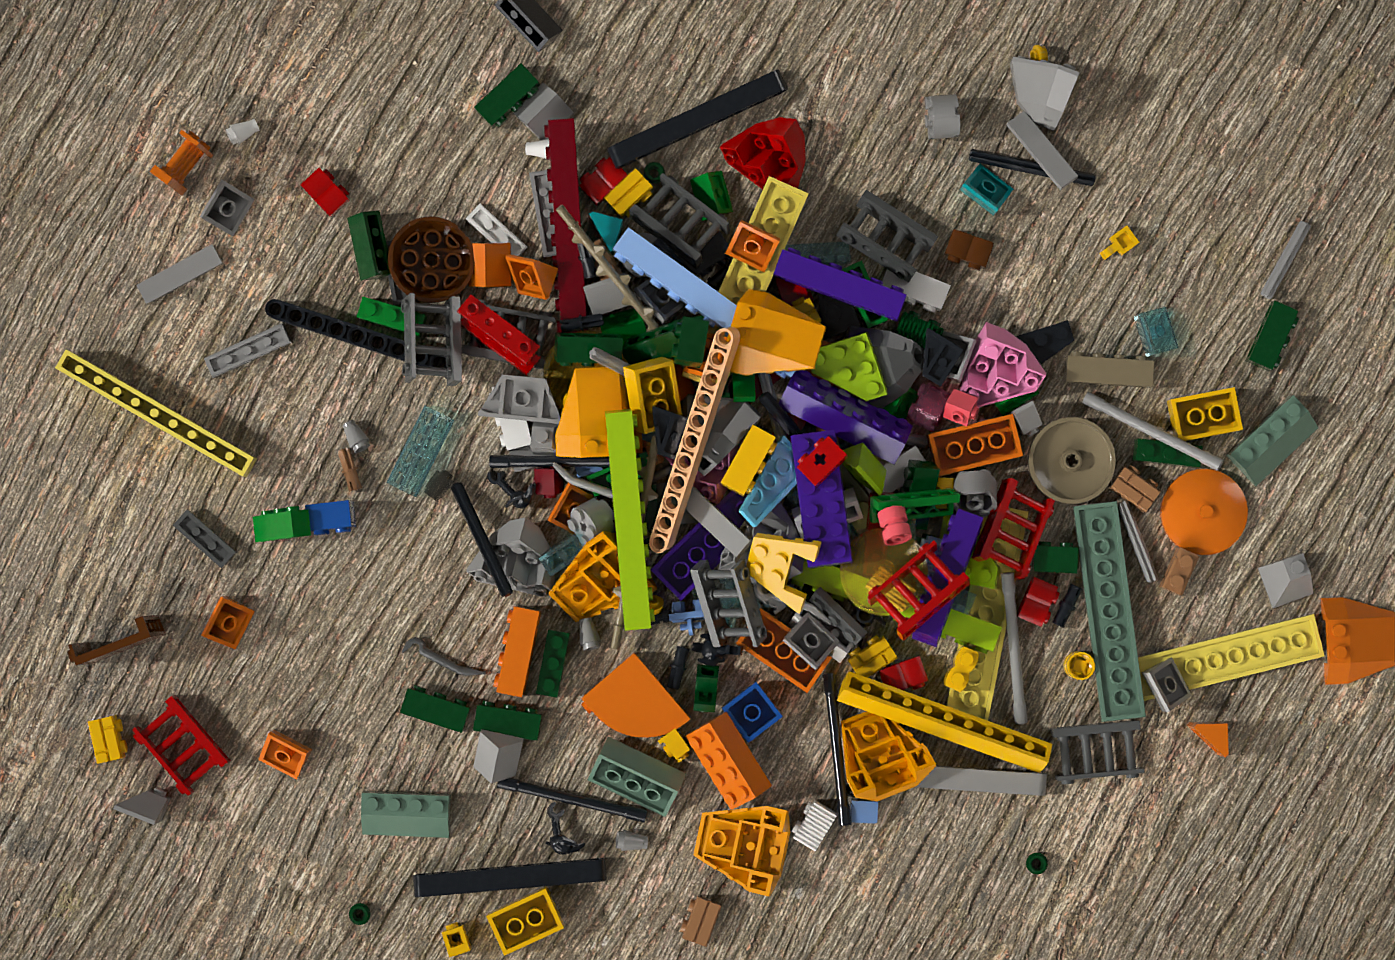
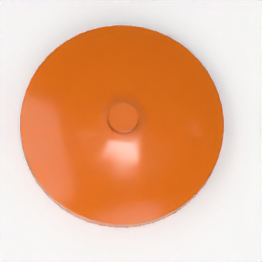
(1204, 511)

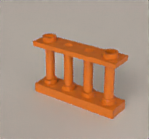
(182, 162)

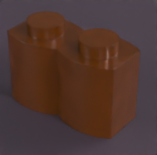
(968, 249)

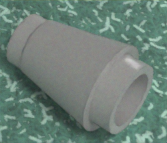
(356, 437)
(588, 635)
(630, 841)

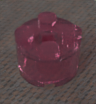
(929, 408)

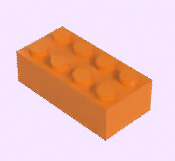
(975, 445)
(518, 652)
(780, 656)
(728, 761)

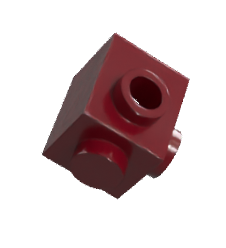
(548, 482)

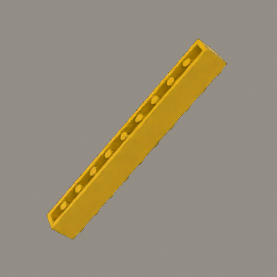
(944, 722)

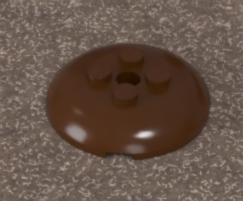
(438, 239)

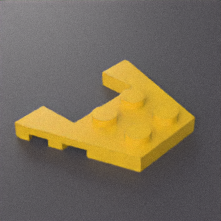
(771, 563)

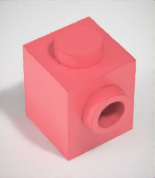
(961, 407)

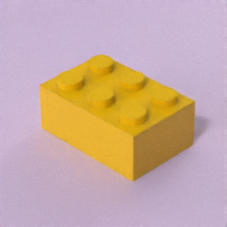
(649, 385)
(1205, 414)
(749, 461)
(525, 920)

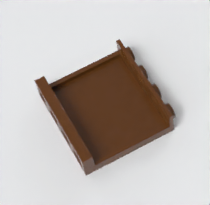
(149, 628)

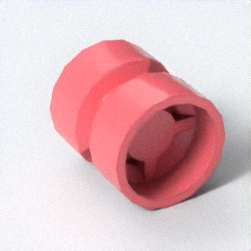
(894, 521)

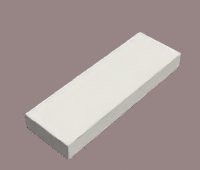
(494, 230)

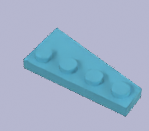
(772, 485)

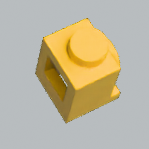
(675, 745)
(456, 947)

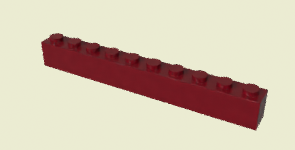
(565, 192)

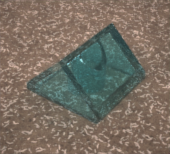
(1155, 331)

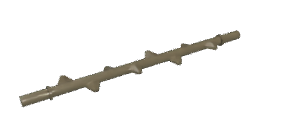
(605, 268)
(647, 495)

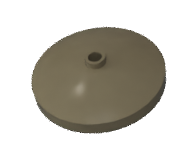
(1091, 454)

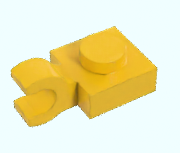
(1121, 242)

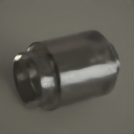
(439, 484)

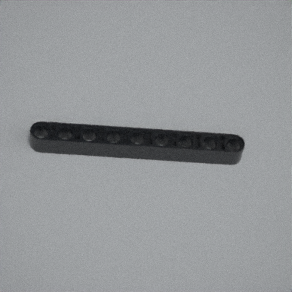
(697, 119)
(348, 330)
(509, 877)

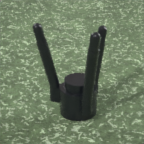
(865, 620)

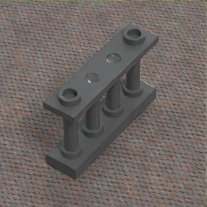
(895, 220)
(676, 240)
(450, 330)
(473, 347)
(712, 609)
(1085, 733)

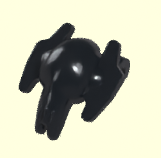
(518, 498)
(711, 654)
(559, 842)

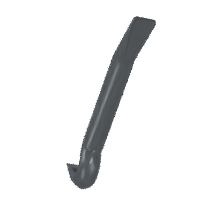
(465, 671)

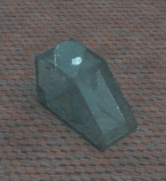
(561, 554)

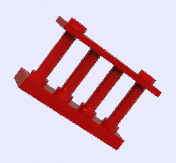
(499, 335)
(993, 530)
(922, 611)
(188, 725)

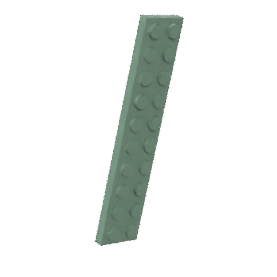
(1109, 611)

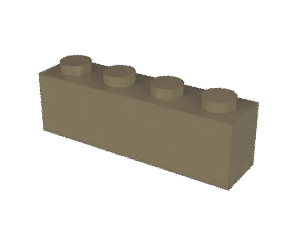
(1109, 371)

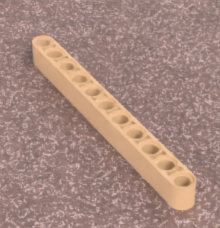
(701, 432)

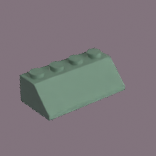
(1273, 440)
(636, 776)
(405, 814)

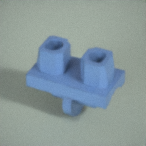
(680, 615)

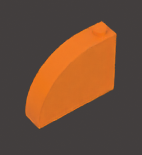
(634, 702)

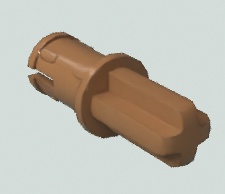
(349, 469)

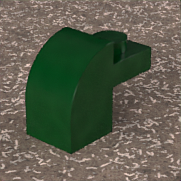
(706, 688)

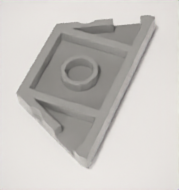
(521, 400)

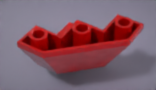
(767, 150)

